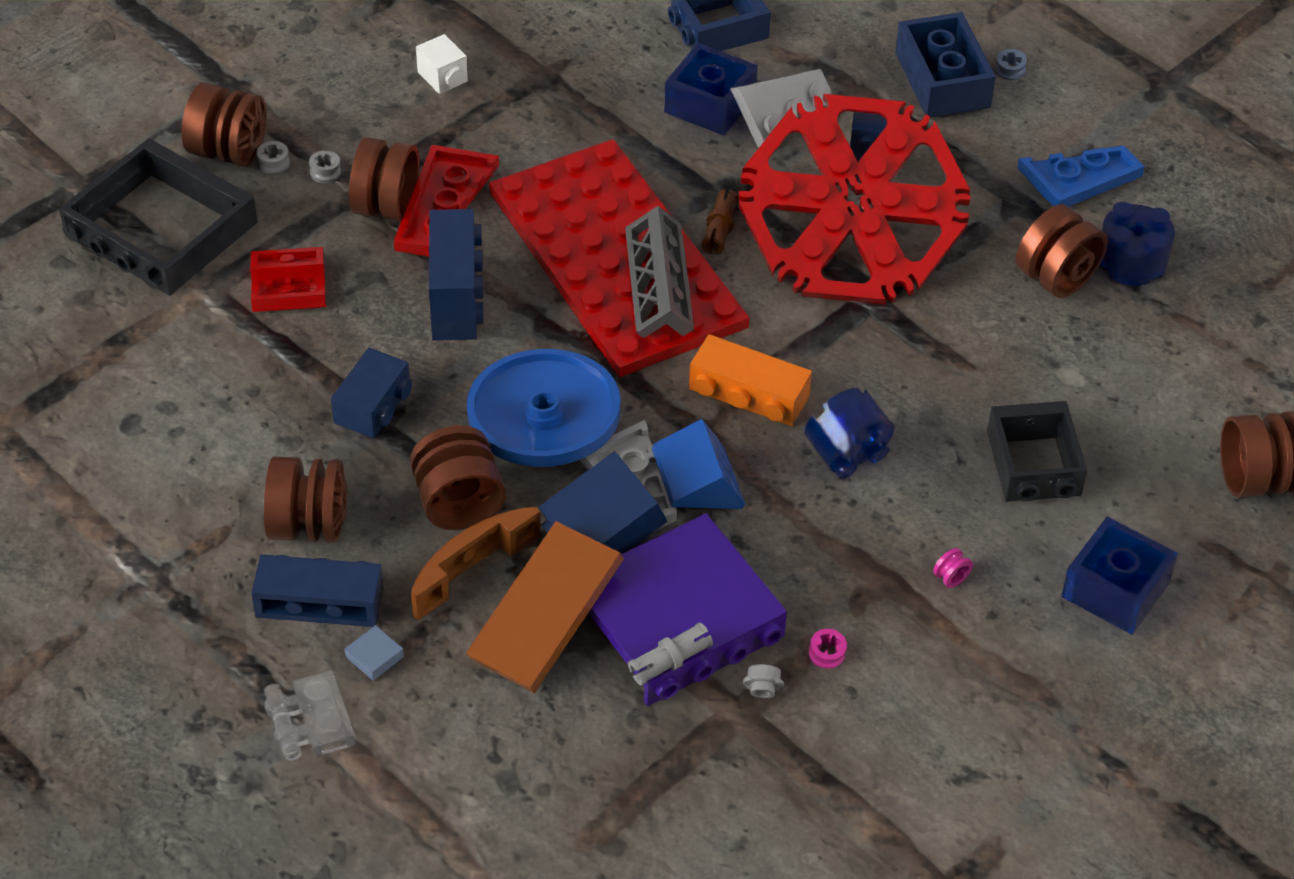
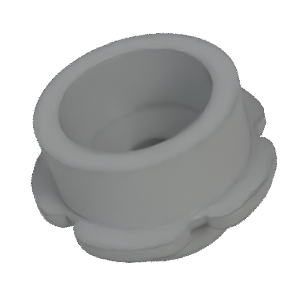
(763, 680)

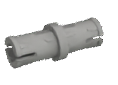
(670, 653)

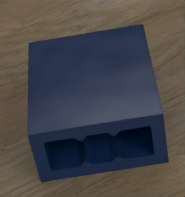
(606, 506)

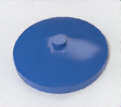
(544, 407)

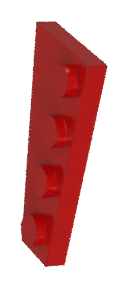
(446, 182)

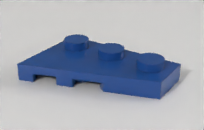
(1081, 177)

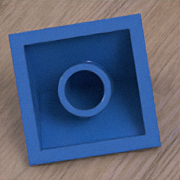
(697, 469)

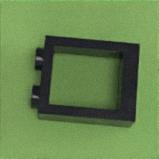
(1048, 421)

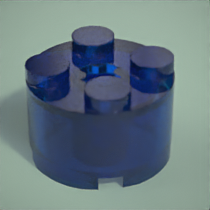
(1137, 243)
(850, 432)

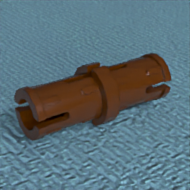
(720, 221)

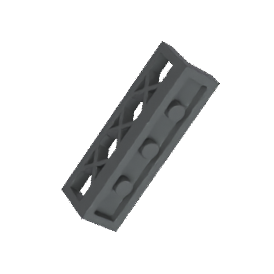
(666, 266)

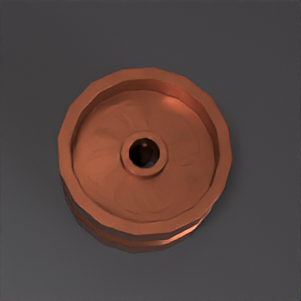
(383, 178)
(1061, 251)

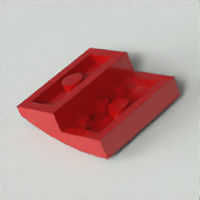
(288, 279)

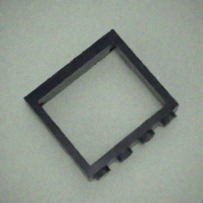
(155, 160)

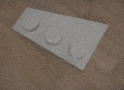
(636, 451)

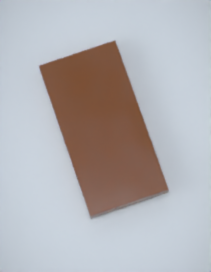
(545, 606)

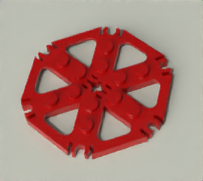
(833, 221)

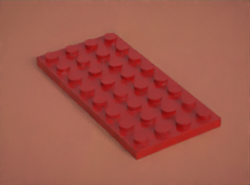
(575, 226)

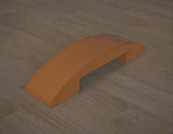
(506, 530)

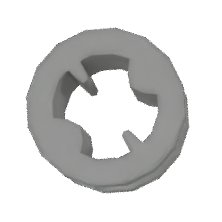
(276, 165)
(325, 173)

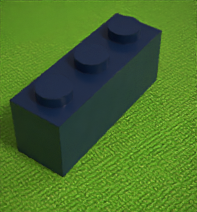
(317, 590)

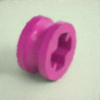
(953, 568)
(829, 637)

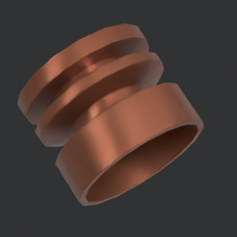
(224, 124)
(1258, 454)
(457, 477)
(300, 499)

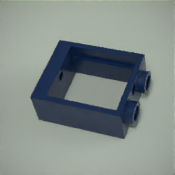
(746, 28)

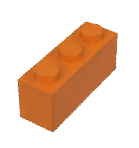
(750, 380)

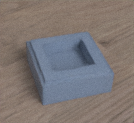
(374, 652)

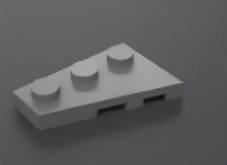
(768, 101)

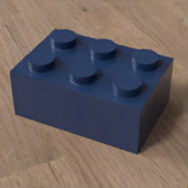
(945, 64)
(453, 274)

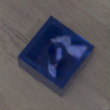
(702, 85)
(1119, 575)

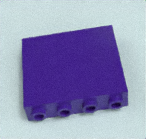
(684, 581)

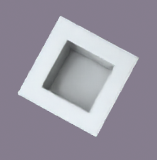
(441, 63)

